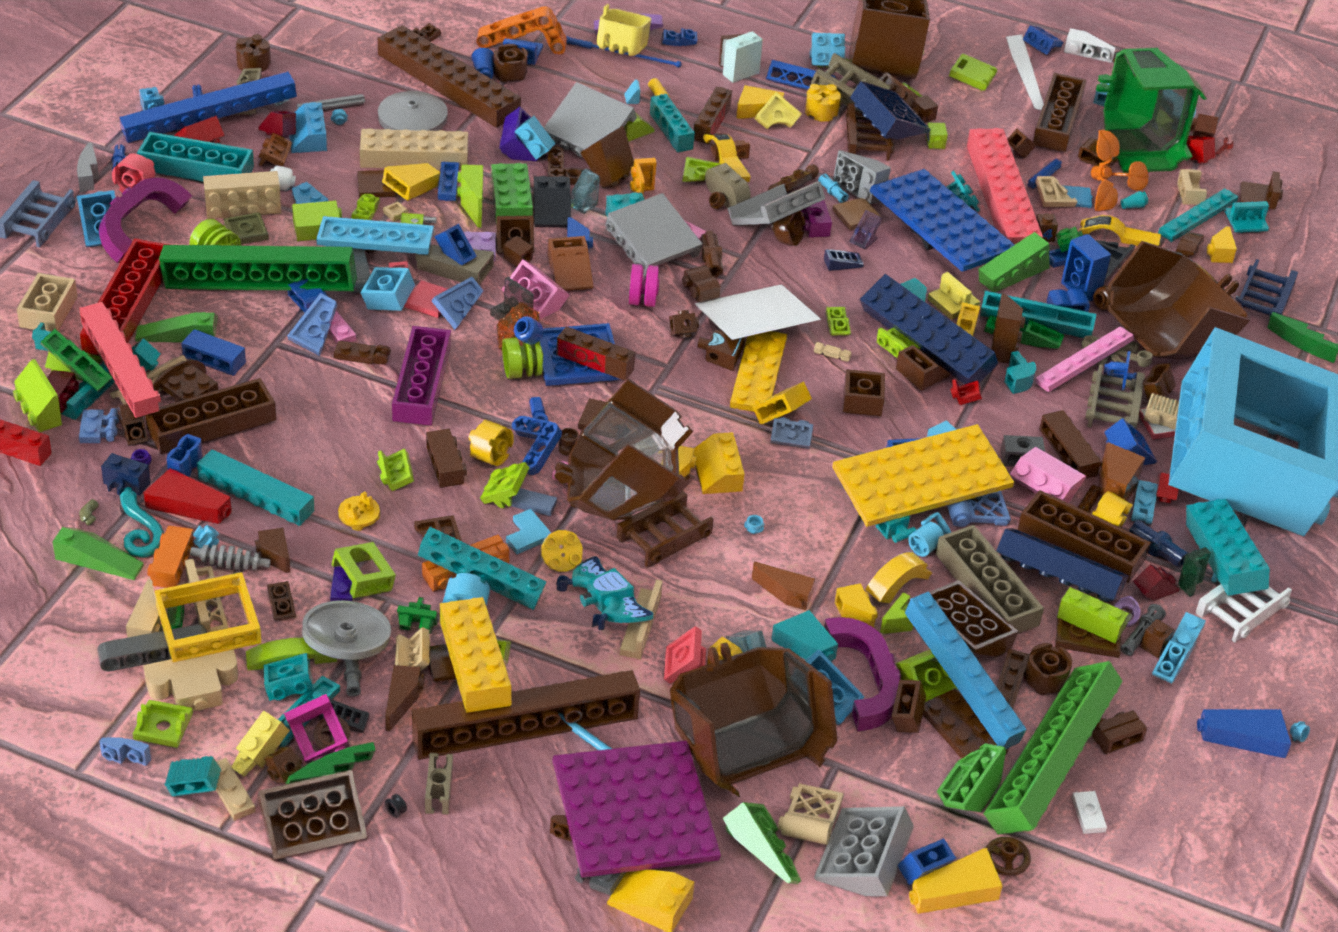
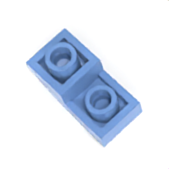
(121, 748)

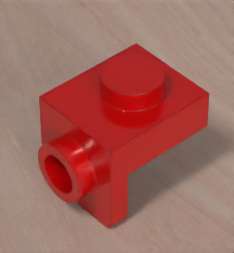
(966, 393)

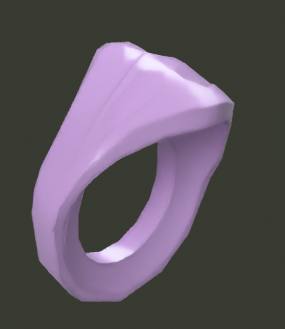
(1130, 603)

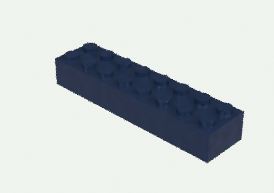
(930, 330)

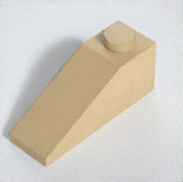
(145, 614)

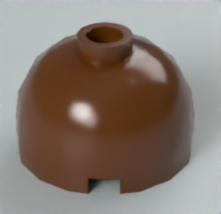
(788, 229)

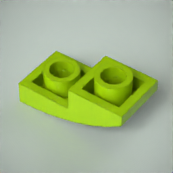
(366, 207)
(837, 321)

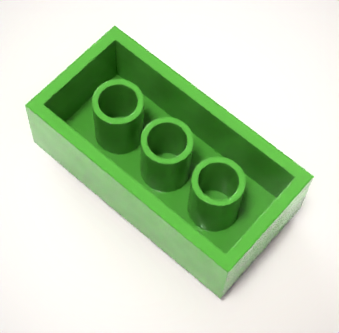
(511, 190)

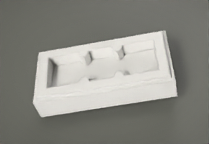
(1089, 812)

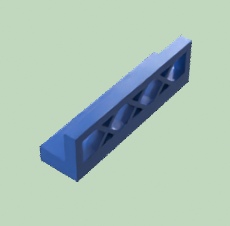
(789, 69)

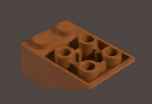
(570, 263)

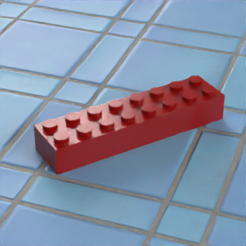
(131, 288)

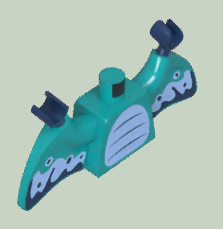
(607, 591)

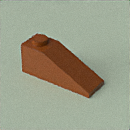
(787, 586)

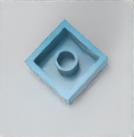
(387, 288)

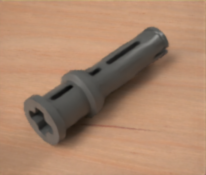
(1144, 622)

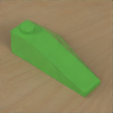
(94, 552)

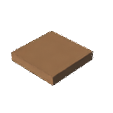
(852, 211)

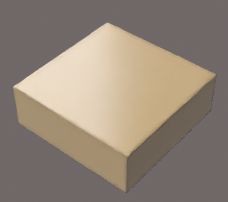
(394, 211)

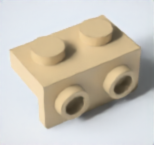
(413, 650)

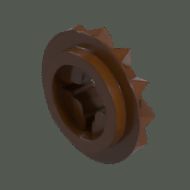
(322, 728)

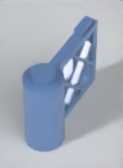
(963, 512)

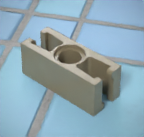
(439, 783)

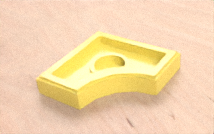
(777, 111)

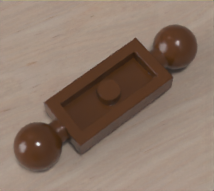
(797, 178)

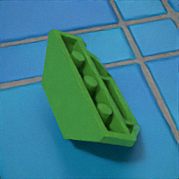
(973, 779)

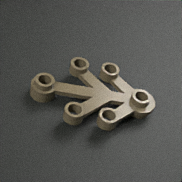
(1143, 358)

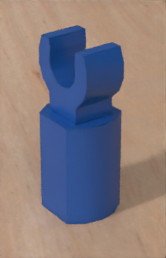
(537, 408)

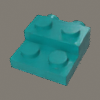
(288, 677)

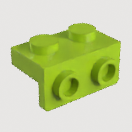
(893, 341)
(395, 469)

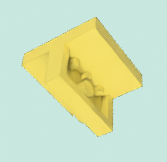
(951, 295)

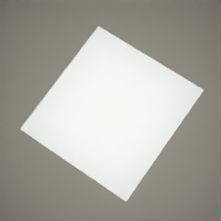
(757, 311)

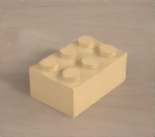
(47, 302)

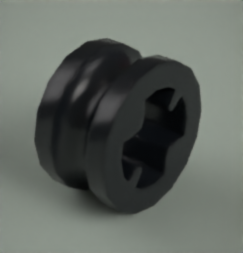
(396, 805)

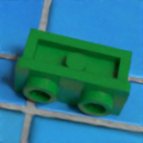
(1065, 236)

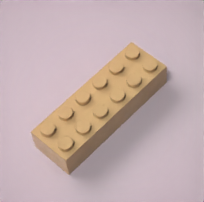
(407, 147)

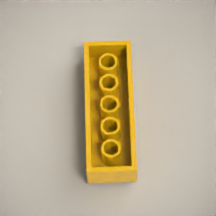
(475, 655)

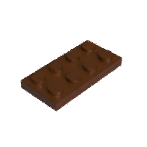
(957, 723)

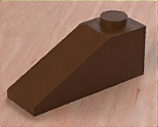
(402, 693)

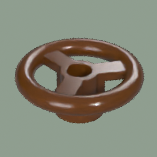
(1008, 851)

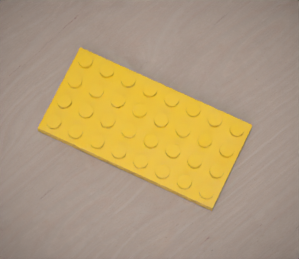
(922, 475)

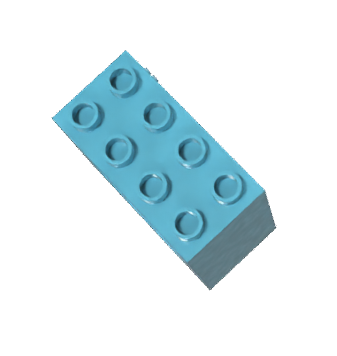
(1247, 469)

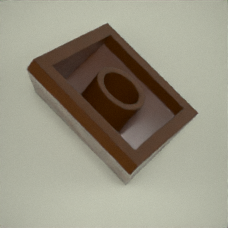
(510, 226)

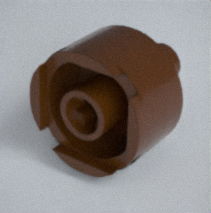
(253, 53)
(510, 62)
(1048, 668)

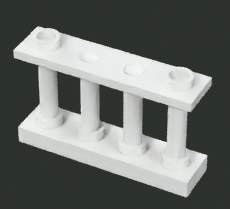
(1217, 596)

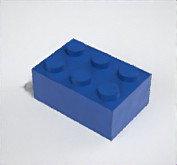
(1085, 265)

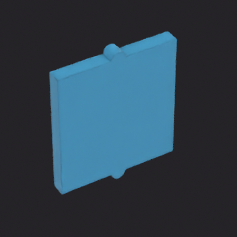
(1081, 194)

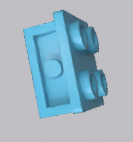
(824, 46)

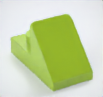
(896, 619)

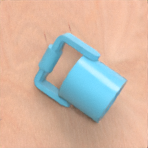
(926, 537)

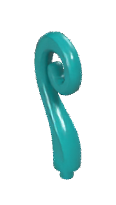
(130, 506)

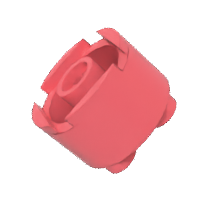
(132, 171)

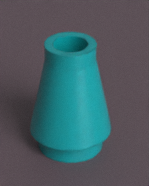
(1136, 200)

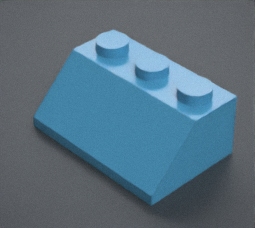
(310, 129)

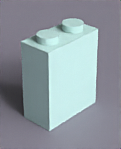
(742, 56)

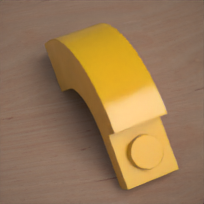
(895, 574)

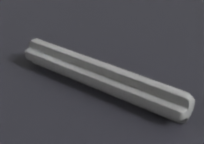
(339, 102)

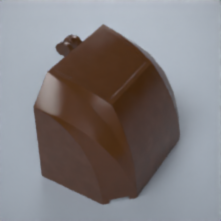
(1172, 302)

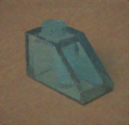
(585, 192)
(747, 639)

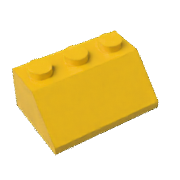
(719, 464)

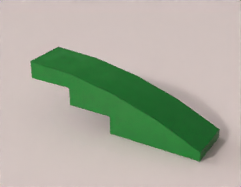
(1032, 334)
(1303, 338)
(76, 360)
(334, 763)

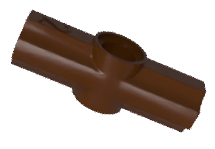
(712, 253)

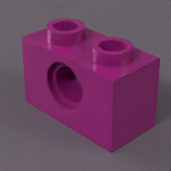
(817, 220)

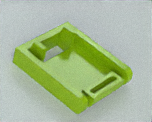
(973, 72)

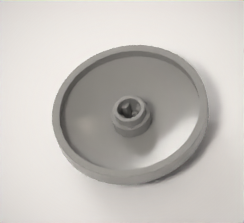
(412, 111)
(346, 630)

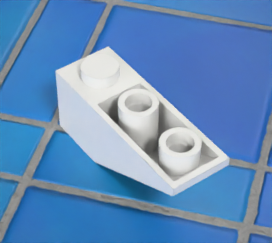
(1089, 46)

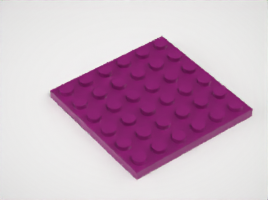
(635, 808)

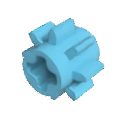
(205, 536)

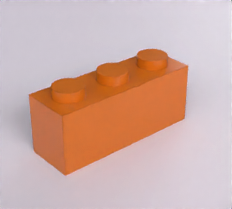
(171, 556)

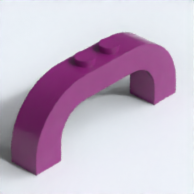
(157, 189)
(860, 636)

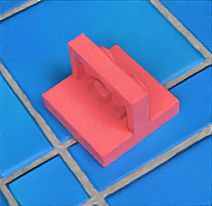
(684, 654)

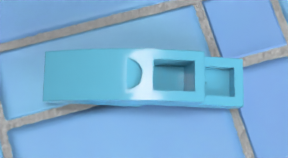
(1179, 648)

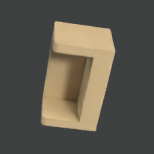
(1189, 187)

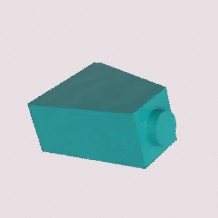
(804, 636)

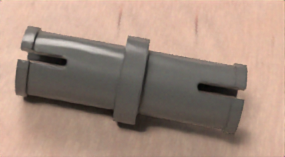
(352, 677)

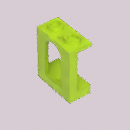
(369, 583)

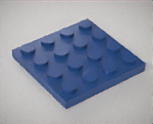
(564, 371)

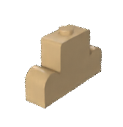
(192, 681)

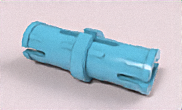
(833, 188)

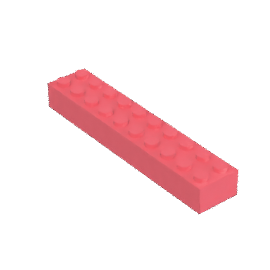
(1002, 184)

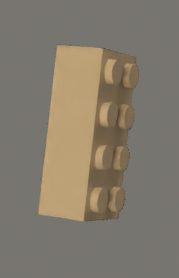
(242, 194)

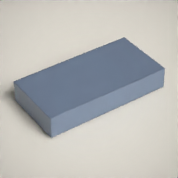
(535, 501)

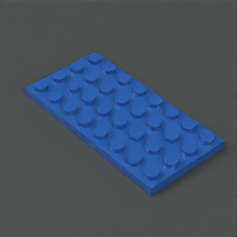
(942, 219)

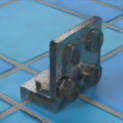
(513, 295)

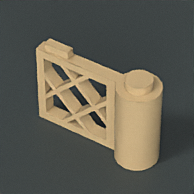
(809, 825)

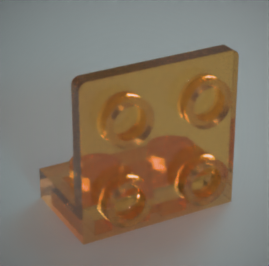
(506, 325)

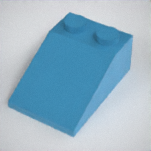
(92, 209)
(843, 690)

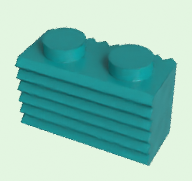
(192, 776)

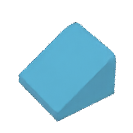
(632, 94)

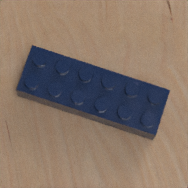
(1061, 563)

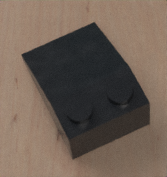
(551, 201)

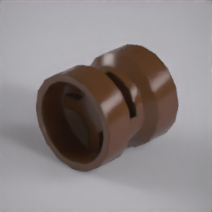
(567, 440)

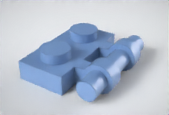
(92, 426)

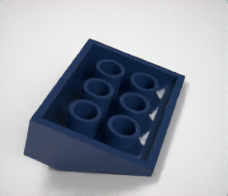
(888, 112)

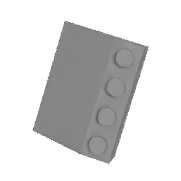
(865, 849)

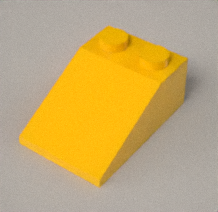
(653, 897)

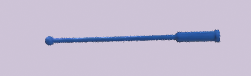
(587, 44)

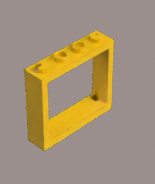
(214, 641)

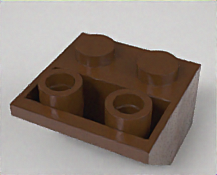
(919, 368)

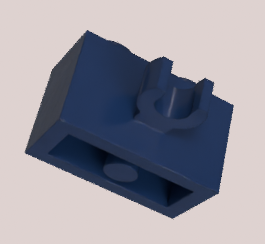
(124, 472)

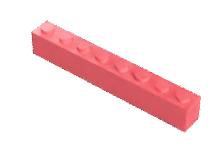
(119, 359)

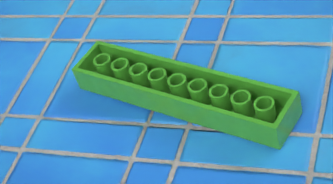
(1053, 748)

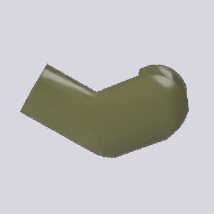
(87, 510)

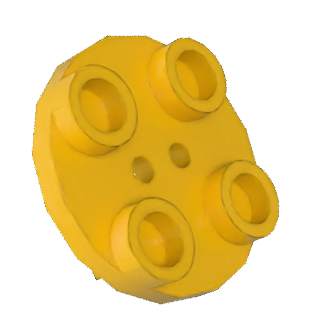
(359, 511)
(571, 548)

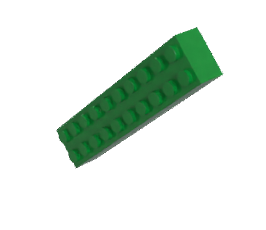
(257, 267)

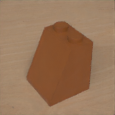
(1119, 471)

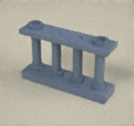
(28, 201)

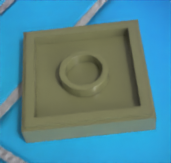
(248, 227)

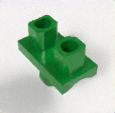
(418, 613)

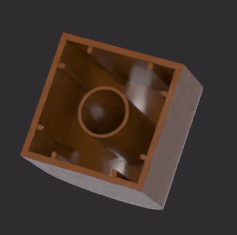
(889, 36)

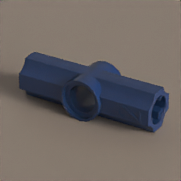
(1160, 544)

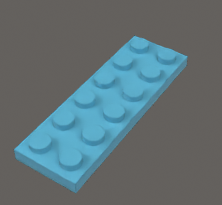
(375, 235)

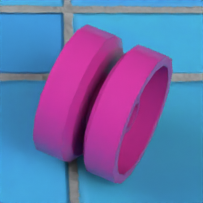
(644, 285)

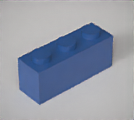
(214, 352)

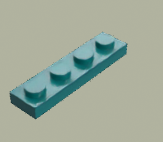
(320, 687)

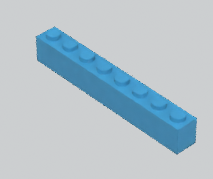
(965, 671)

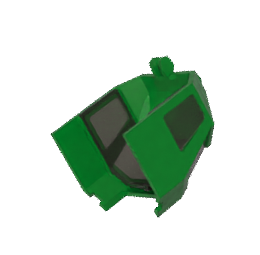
(1149, 108)

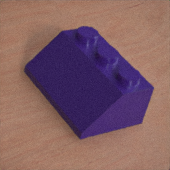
(510, 142)

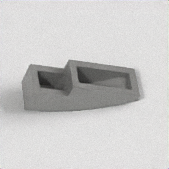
(87, 169)

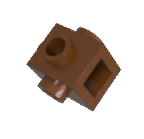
(677, 324)
(282, 764)

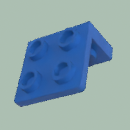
(532, 48)

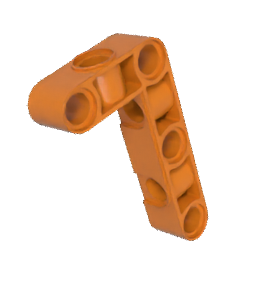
(525, 23)

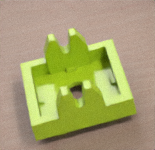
(508, 487)
(156, 712)

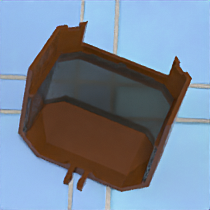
(753, 713)

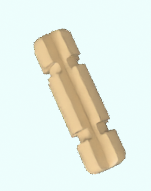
(833, 352)

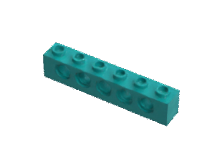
(500, 576)

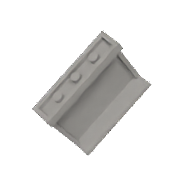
(586, 118)
(775, 204)
(652, 232)

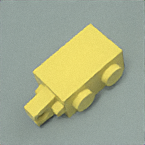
(259, 743)

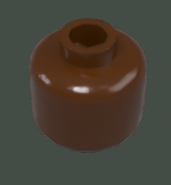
(1102, 298)

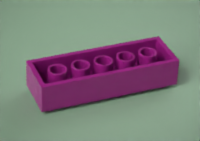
(421, 375)

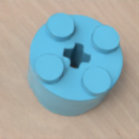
(465, 587)

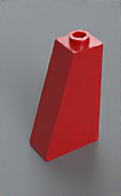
(187, 497)

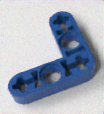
(547, 436)

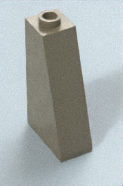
(442, 265)

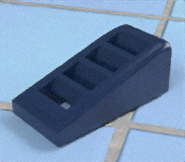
(842, 260)

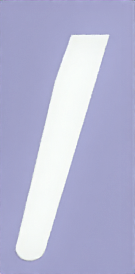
(1024, 66)

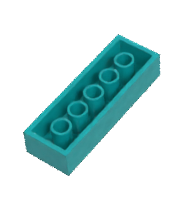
(193, 157)
(1233, 553)

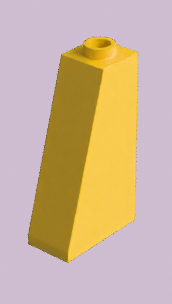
(957, 884)

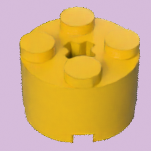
(822, 102)
(491, 442)
(1113, 509)

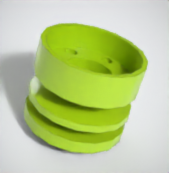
(213, 233)
(521, 357)

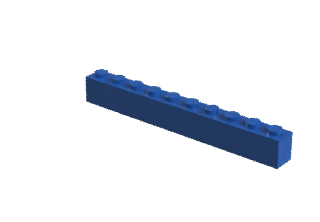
(202, 107)

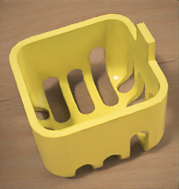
(624, 31)

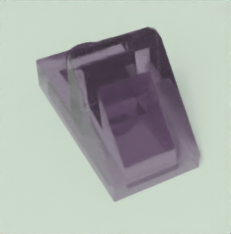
(865, 231)

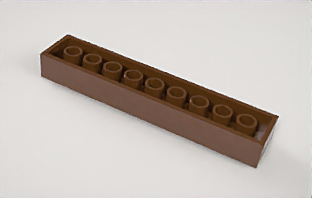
(448, 75)
(532, 715)

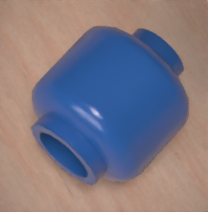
(528, 330)

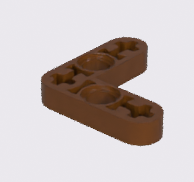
(555, 171)

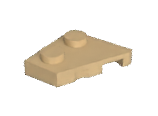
(1052, 193)

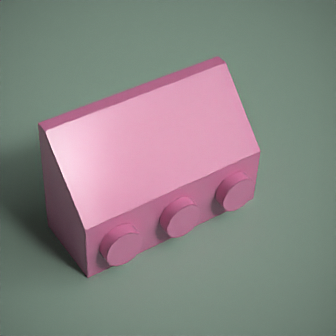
(547, 294)
(1043, 472)

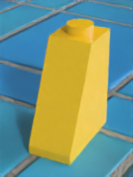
(753, 100)
(411, 179)
(782, 403)

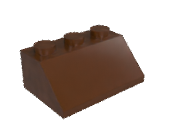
(1007, 328)

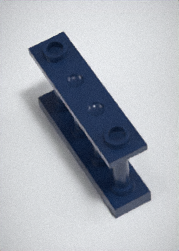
(1283, 292)

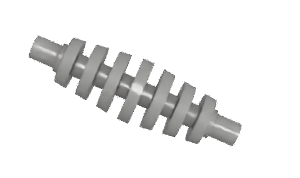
(230, 557)

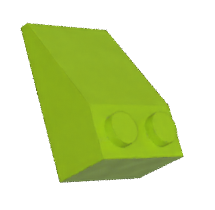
(471, 191)

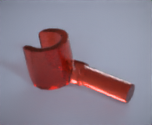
(1225, 146)

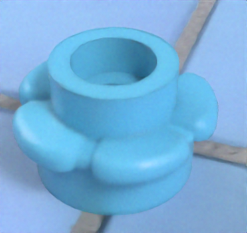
(339, 116)
(754, 524)
(1299, 731)

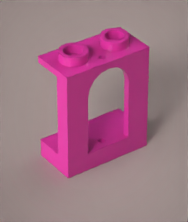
(311, 710)

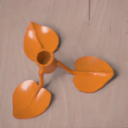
(1106, 195)

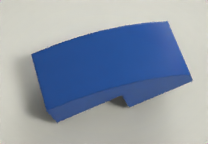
(684, 38)

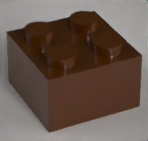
(864, 392)

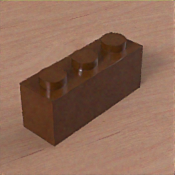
(445, 458)

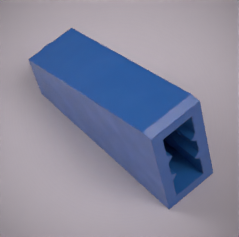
(1246, 729)

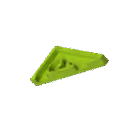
(696, 169)

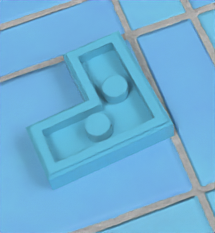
(531, 532)

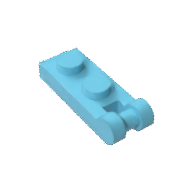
(1144, 502)

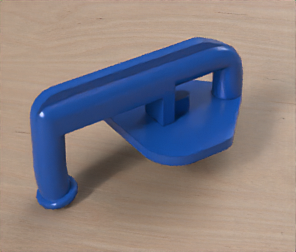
(1120, 370)

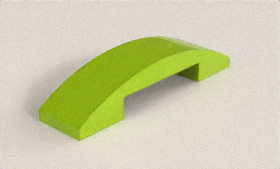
(280, 650)

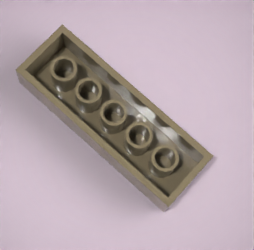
(989, 577)

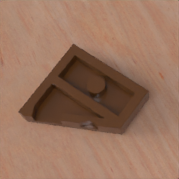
(443, 524)

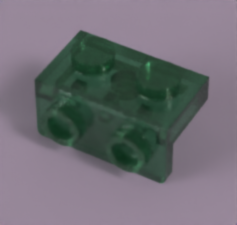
(1193, 570)

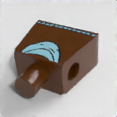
(722, 349)

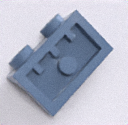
(792, 433)

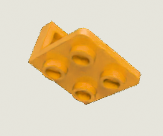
(643, 175)

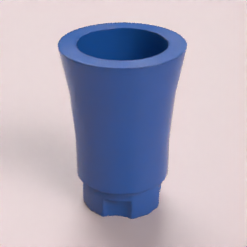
(483, 61)

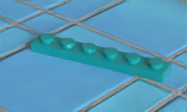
(1198, 215)

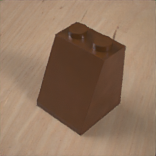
(610, 158)

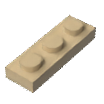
(232, 792)

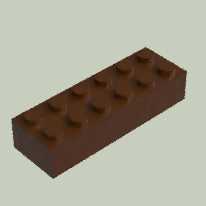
(1059, 112)
(212, 414)
(1083, 534)

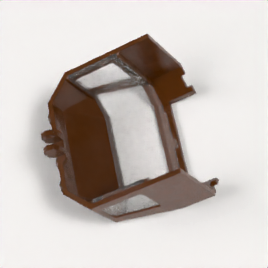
(626, 456)

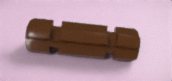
(1089, 498)

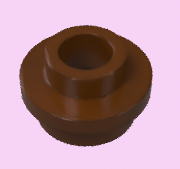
(717, 200)

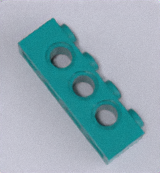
(672, 123)

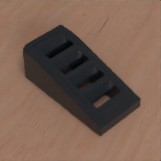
(345, 710)

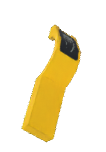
(728, 153)
(1126, 234)

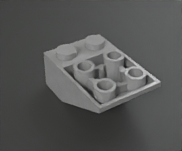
(859, 173)

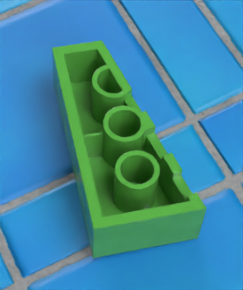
(1016, 264)

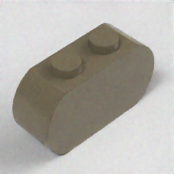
(727, 181)

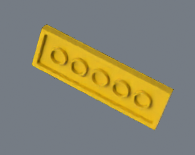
(758, 369)

